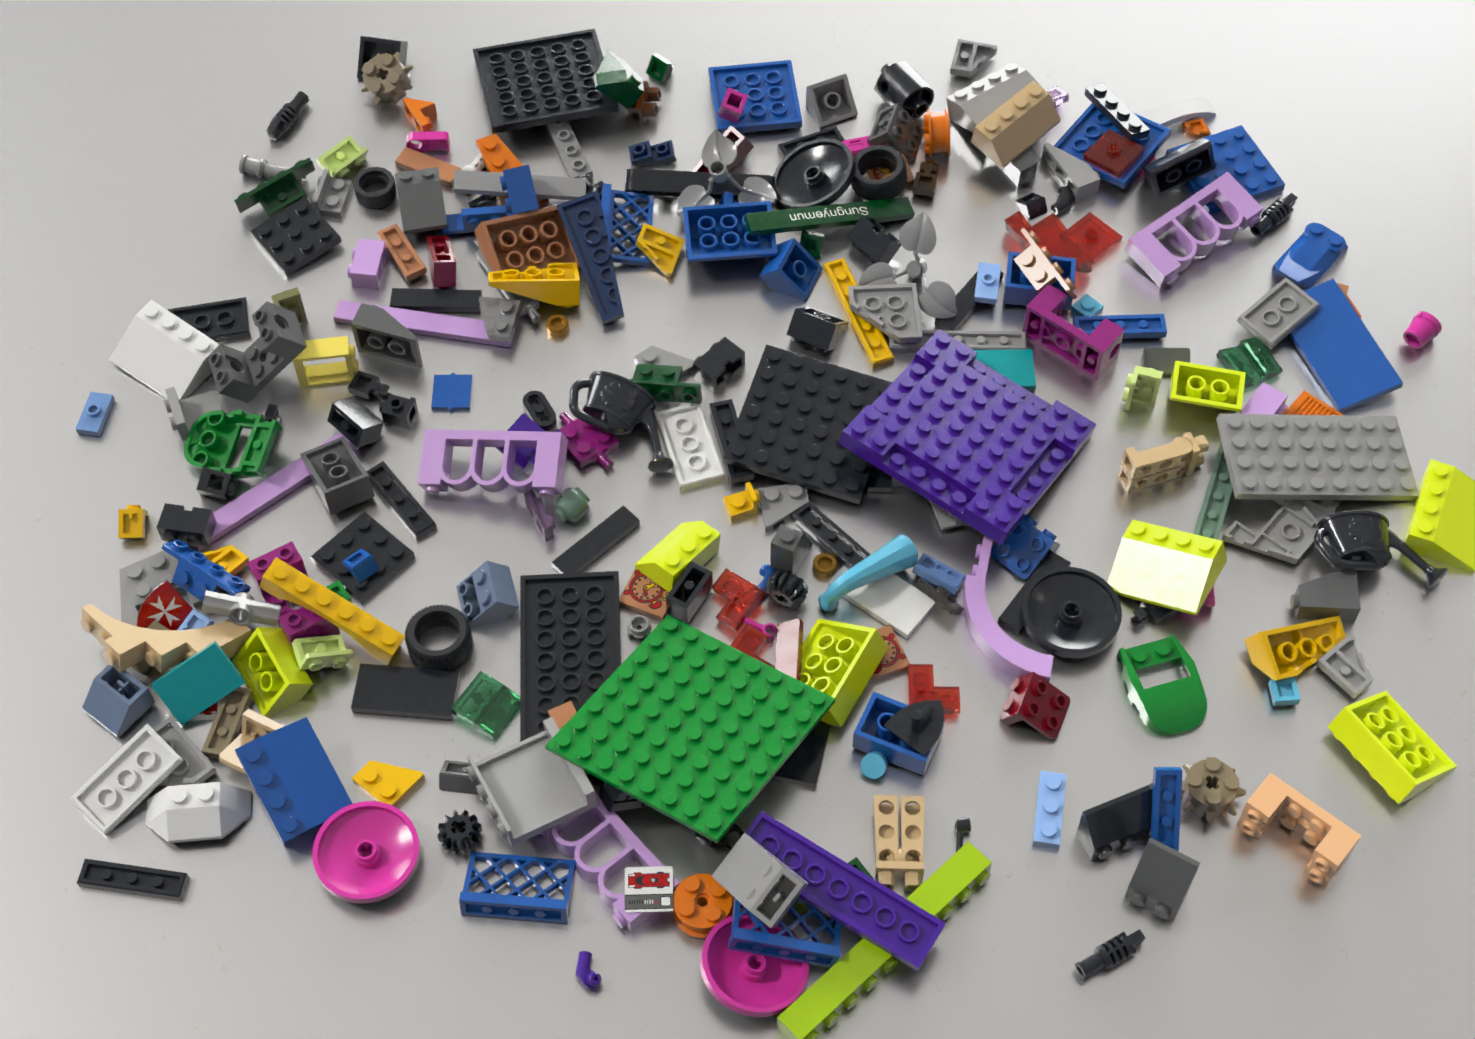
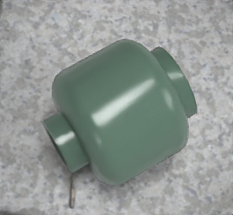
(571, 504)

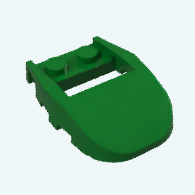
(216, 436)
(1171, 706)

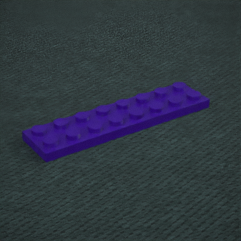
(851, 895)

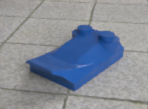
(1311, 255)

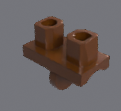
(645, 104)

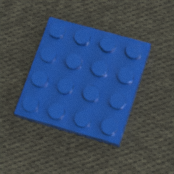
(770, 91)
(1093, 125)
(1241, 157)

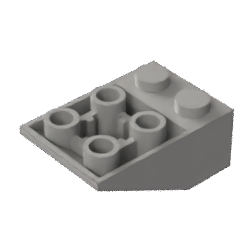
(759, 881)

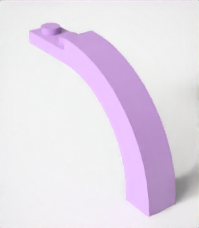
(991, 639)

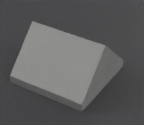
(830, 100)

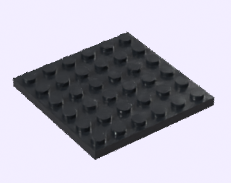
(542, 81)
(796, 423)

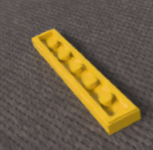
(867, 334)

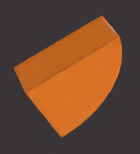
(1196, 128)

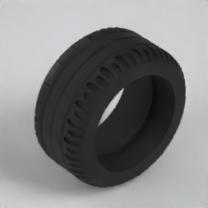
(882, 157)
(434, 617)

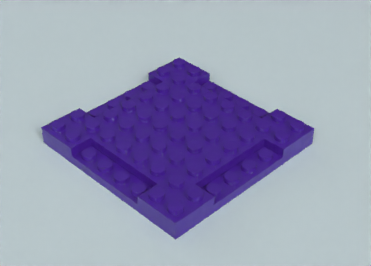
(967, 437)

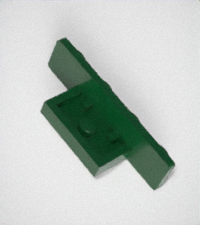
(279, 191)
(665, 383)

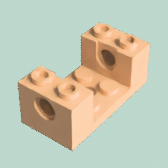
(1296, 812)

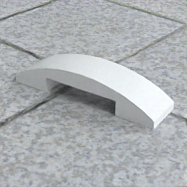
(1180, 111)

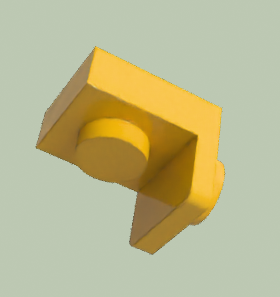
(742, 503)
(131, 522)

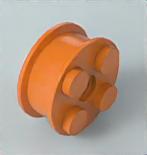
(936, 132)
(700, 905)

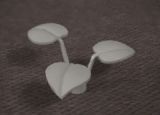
(716, 155)
(920, 237)

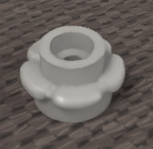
(636, 621)

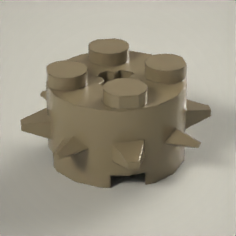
(386, 78)
(1210, 789)

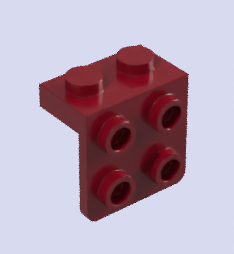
(1036, 704)

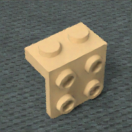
(253, 726)

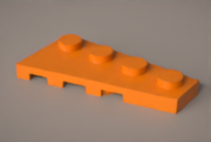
(498, 157)

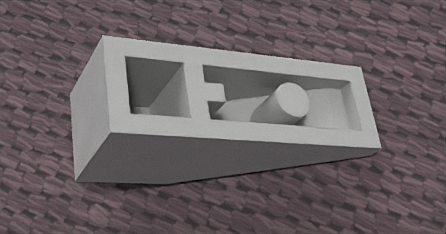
(1071, 172)

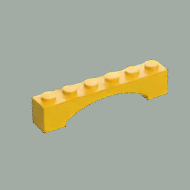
(294, 586)

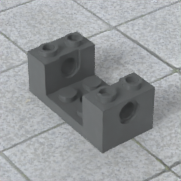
(248, 372)

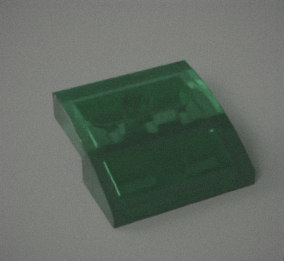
(1250, 357)
(487, 705)

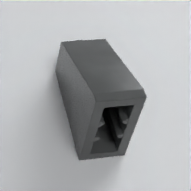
(1022, 168)
(789, 549)
(1328, 597)

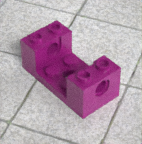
(1049, 329)
(298, 622)

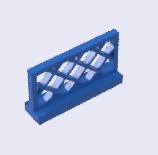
(631, 198)
(515, 904)
(787, 946)

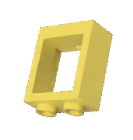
(329, 372)

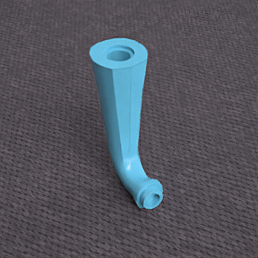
(891, 558)

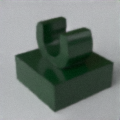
(659, 68)
(812, 242)

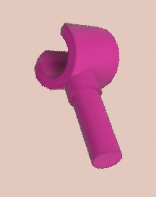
(769, 627)

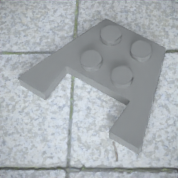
(1284, 536)
(142, 578)

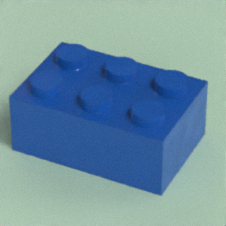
(1019, 289)
(873, 736)

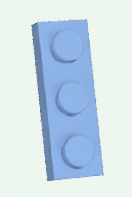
(1049, 809)

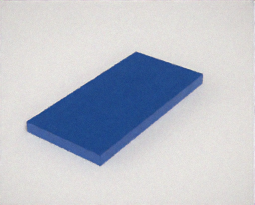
(1343, 351)

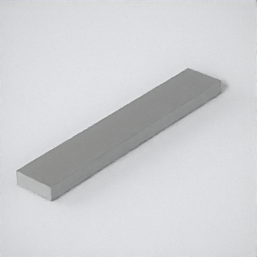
(545, 186)
(974, 339)

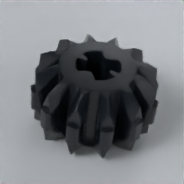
(787, 588)
(459, 832)

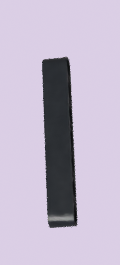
(672, 182)

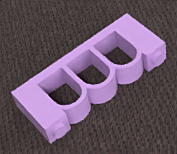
(1159, 262)
(438, 452)
(633, 850)

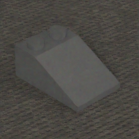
(421, 200)
(384, 336)
(338, 475)
(1162, 879)

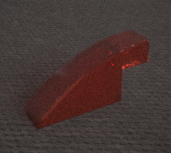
(1052, 236)

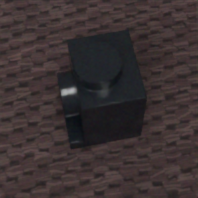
(398, 411)
(210, 478)

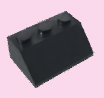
(1180, 166)
(1116, 823)

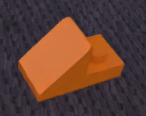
(420, 113)

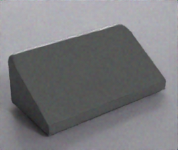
(1164, 358)
(455, 778)

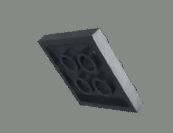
(296, 236)
(372, 537)

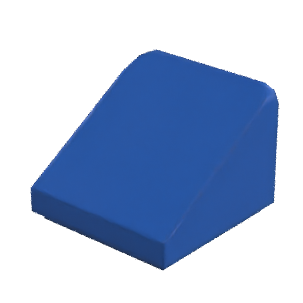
(361, 565)

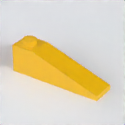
(554, 285)
(1292, 648)

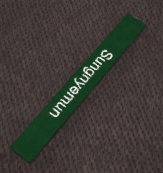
(827, 216)

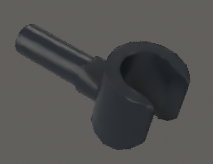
(490, 198)
(961, 826)

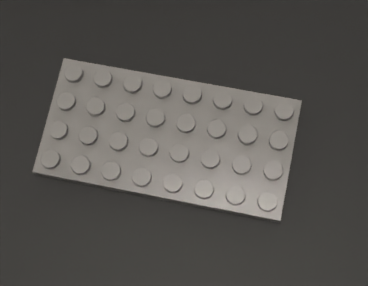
(1316, 457)

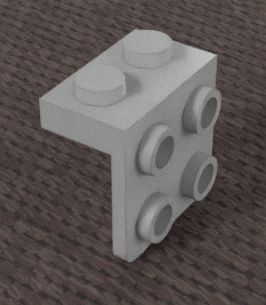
(188, 410)

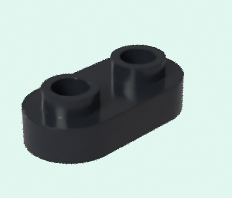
(542, 410)

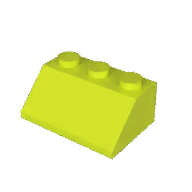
(1207, 386)
(671, 556)
(271, 670)

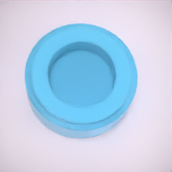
(874, 765)

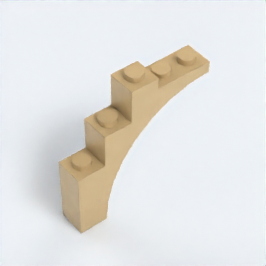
(163, 649)

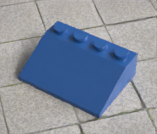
(721, 232)
(293, 779)

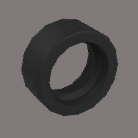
(371, 175)

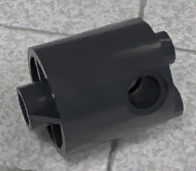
(904, 86)

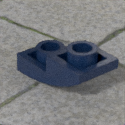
(646, 155)

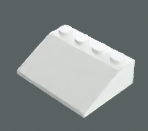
(164, 351)

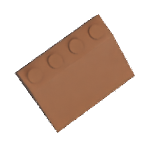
(525, 240)

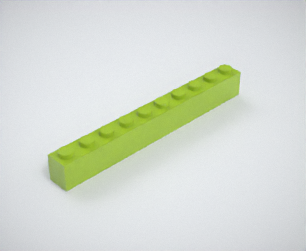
(866, 962)

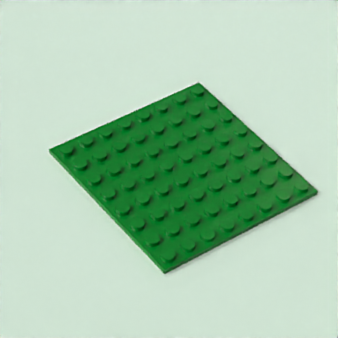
(691, 727)

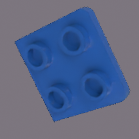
(1025, 548)

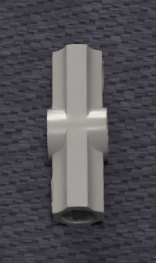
(241, 608)

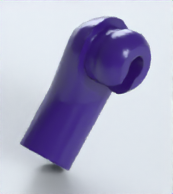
(585, 973)

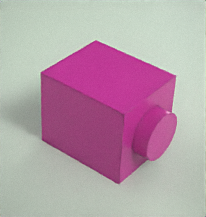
(732, 105)

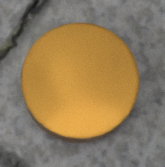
(557, 325)
(824, 565)

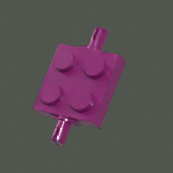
(587, 442)

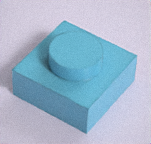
(1087, 307)
(1284, 692)

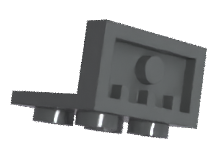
(899, 128)

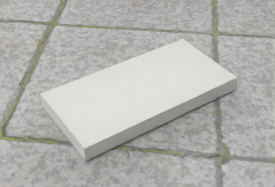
(690, 446)
(891, 602)
(126, 779)

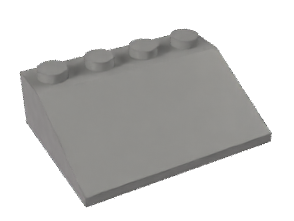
(983, 97)

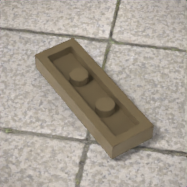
(227, 721)

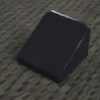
(1032, 205)

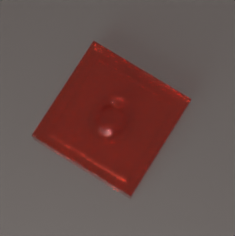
(1113, 153)
(1094, 236)

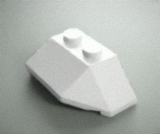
(198, 811)

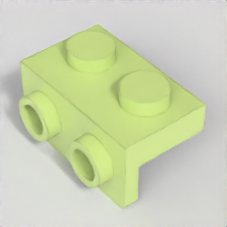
(342, 158)
(1142, 386)
(321, 652)

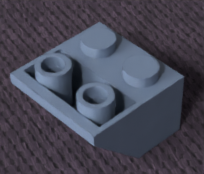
(488, 594)
(117, 700)

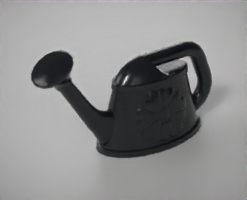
(616, 408)
(1365, 543)

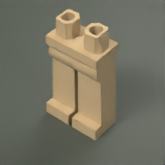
(1161, 462)
(902, 861)

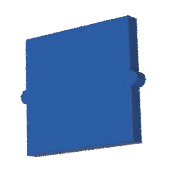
(451, 392)

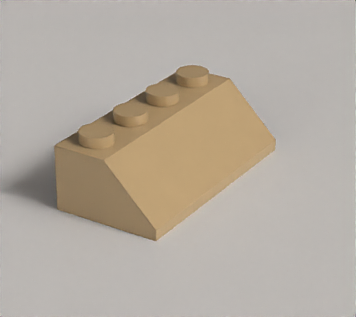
(1016, 125)

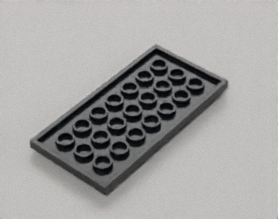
(565, 641)

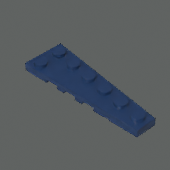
(590, 242)

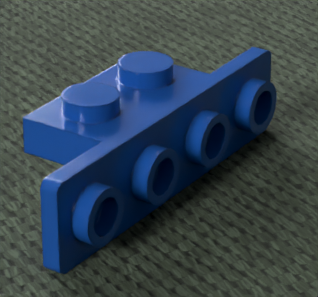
(471, 218)
(199, 574)

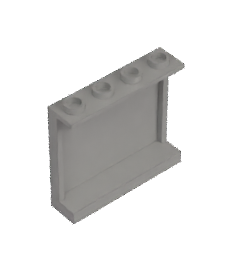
(531, 787)

